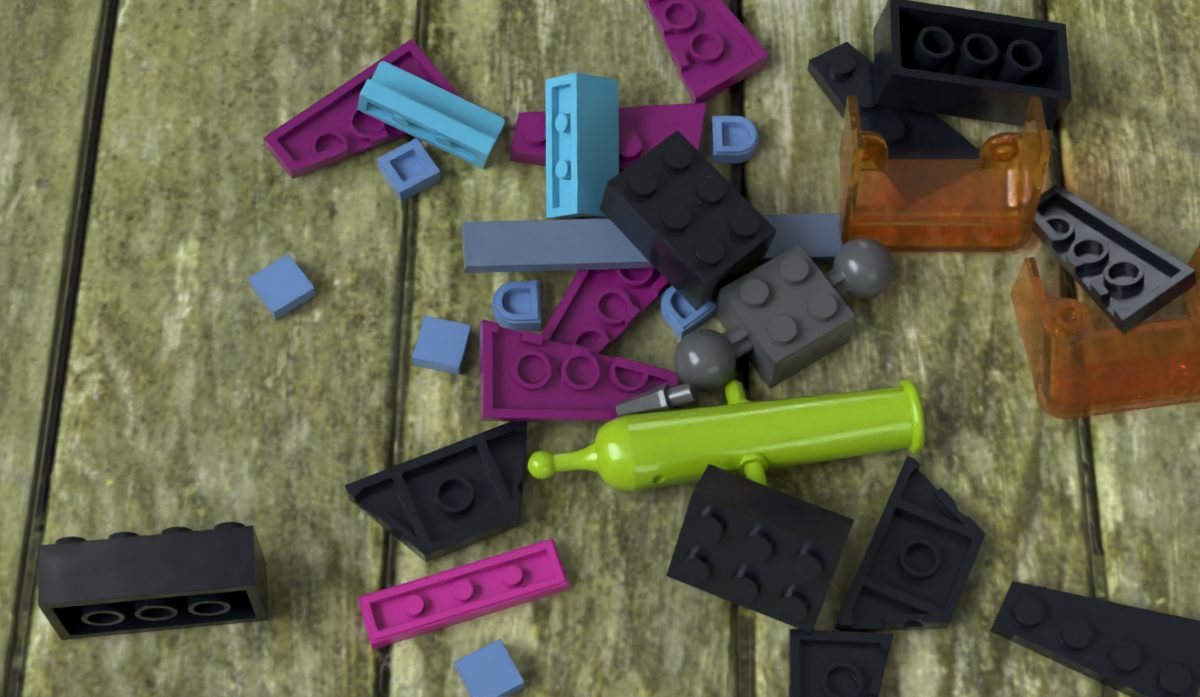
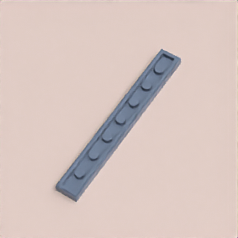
(601, 245)

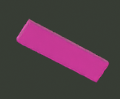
(463, 593)

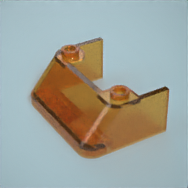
(943, 202)
(1101, 370)

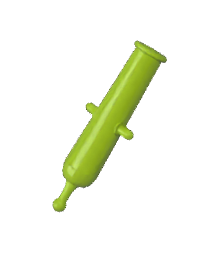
(744, 437)

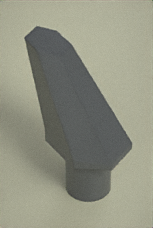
(658, 399)

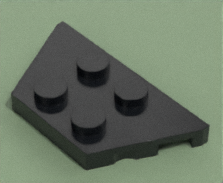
(450, 493)
(913, 560)

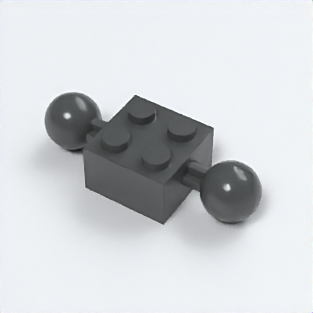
(784, 315)

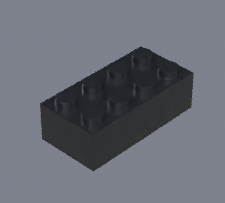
(969, 63)
(153, 581)

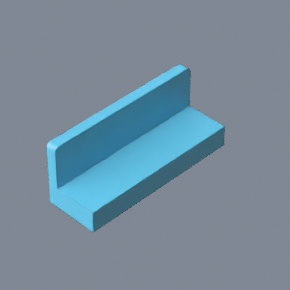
(430, 114)
(580, 143)

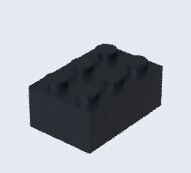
(687, 219)
(759, 547)

